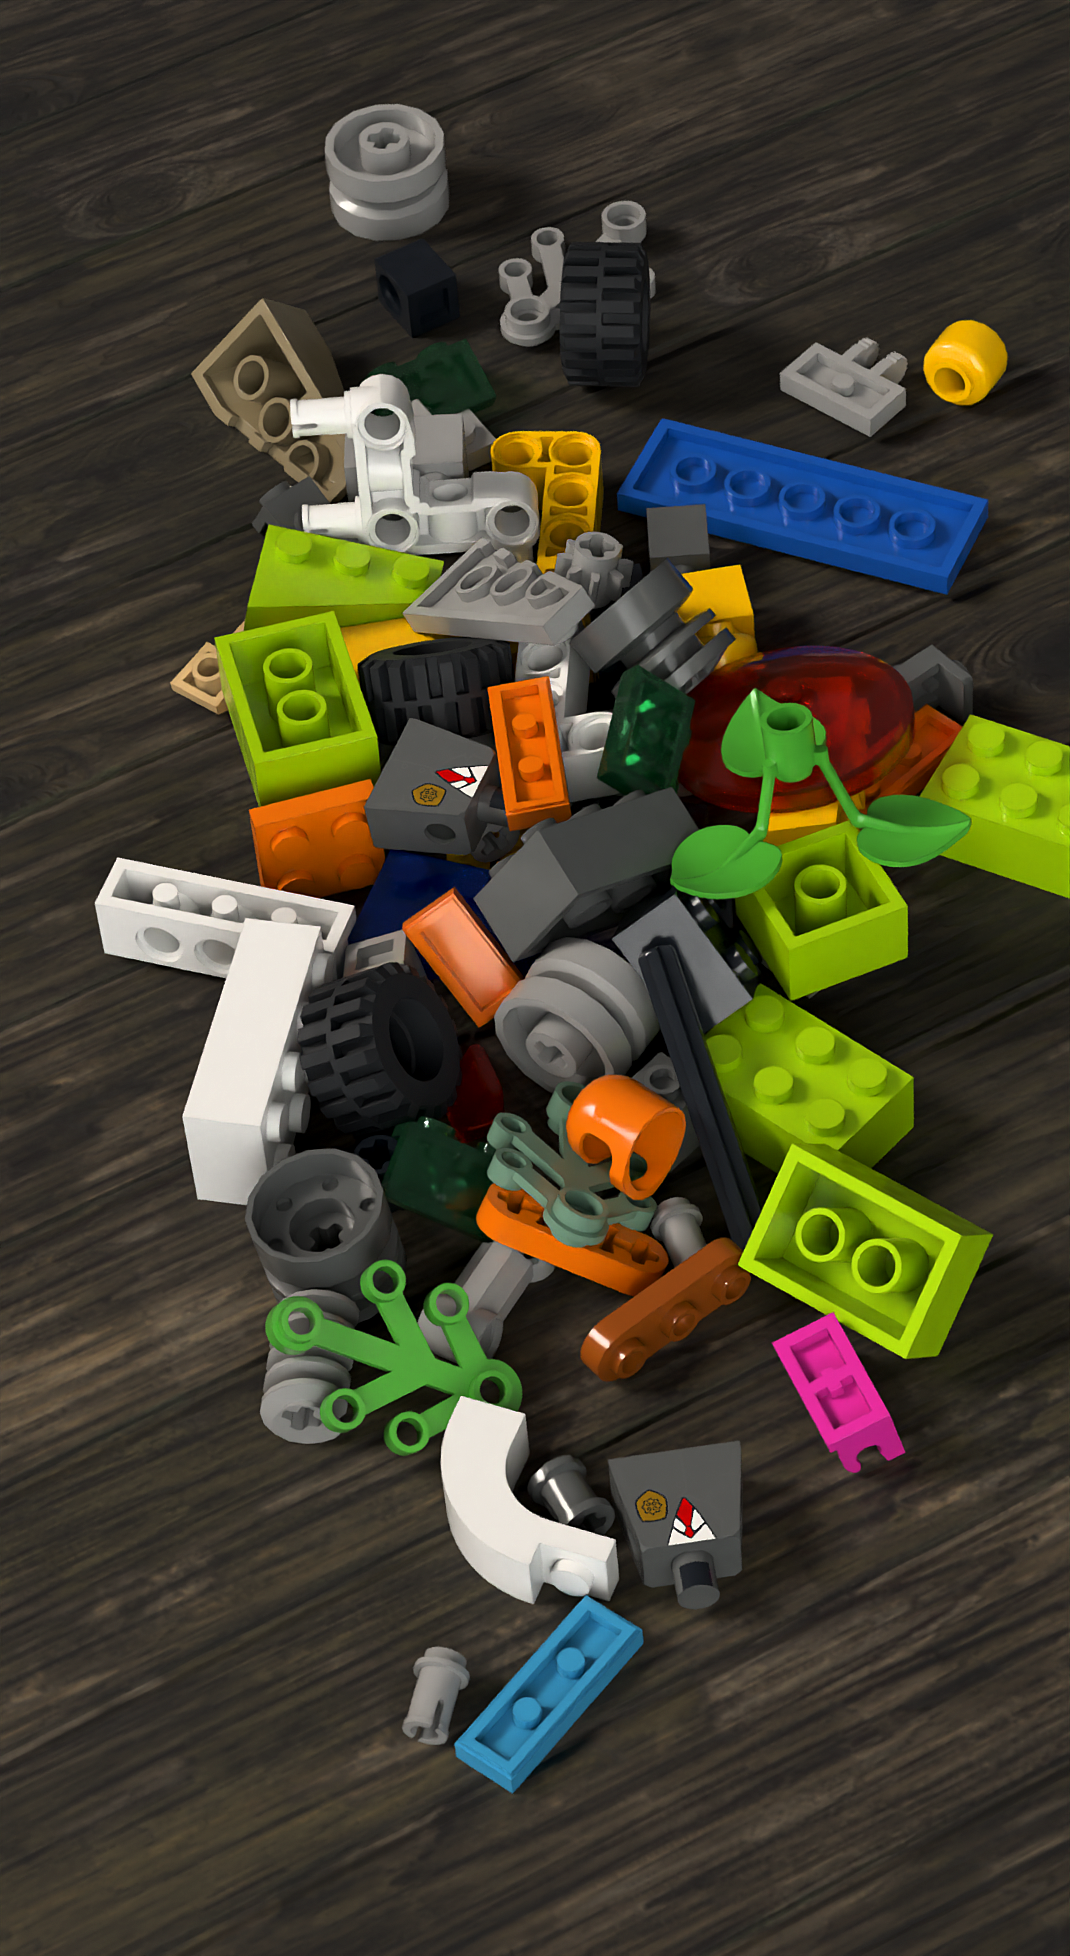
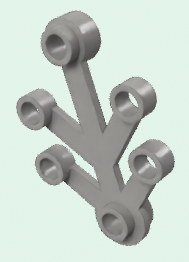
(534, 318)

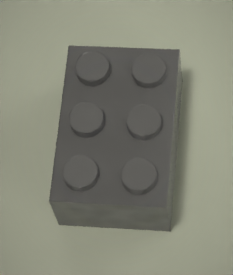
(583, 871)

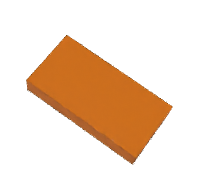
(463, 955)

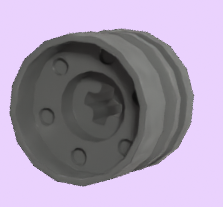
(649, 633)
(322, 1225)

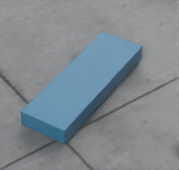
(549, 1694)

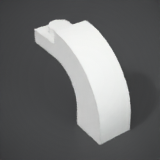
(497, 1534)

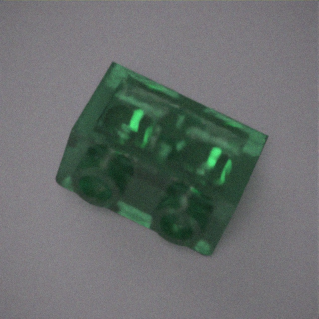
(442, 379)
(646, 734)
(438, 1175)

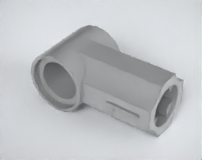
(493, 1285)

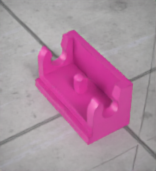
(838, 1392)

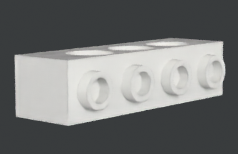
(198, 918)

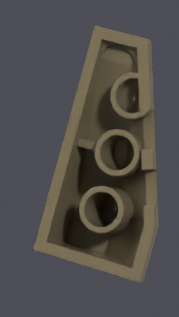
(256, 373)

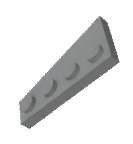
(500, 599)

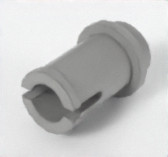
(678, 1227)
(439, 1679)

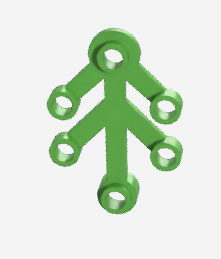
(407, 1361)

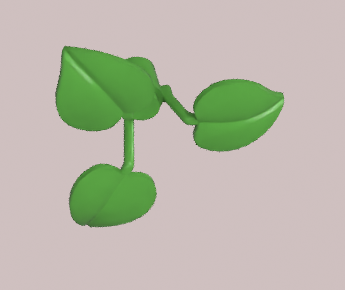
(786, 745)

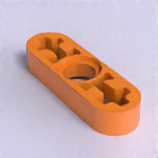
(623, 1261)

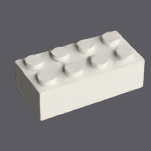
(250, 1074)

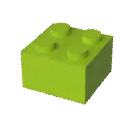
(825, 914)

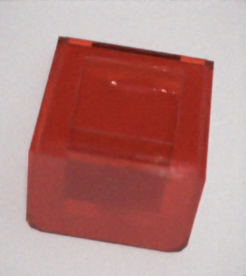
(478, 1097)

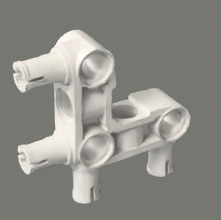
(436, 513)

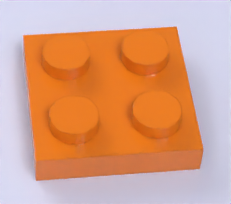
(317, 842)

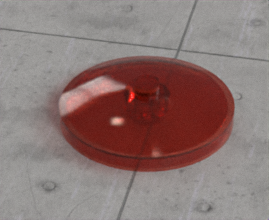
(851, 693)

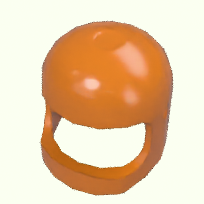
(622, 1117)

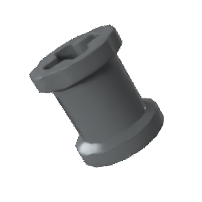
(568, 1497)

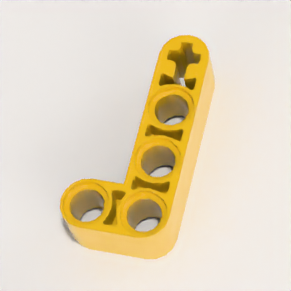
(567, 480)

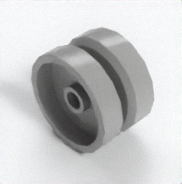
(387, 172)
(576, 1015)

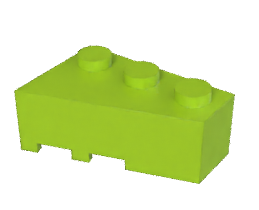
(320, 574)

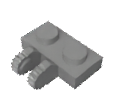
(847, 386)

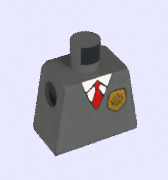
(435, 793)
(682, 1517)

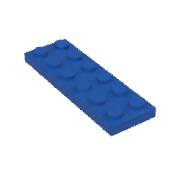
(808, 505)

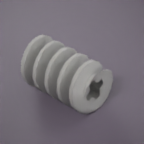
(302, 1381)

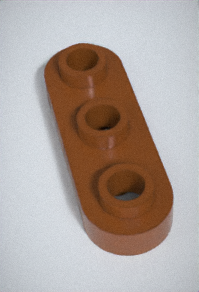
(665, 1310)

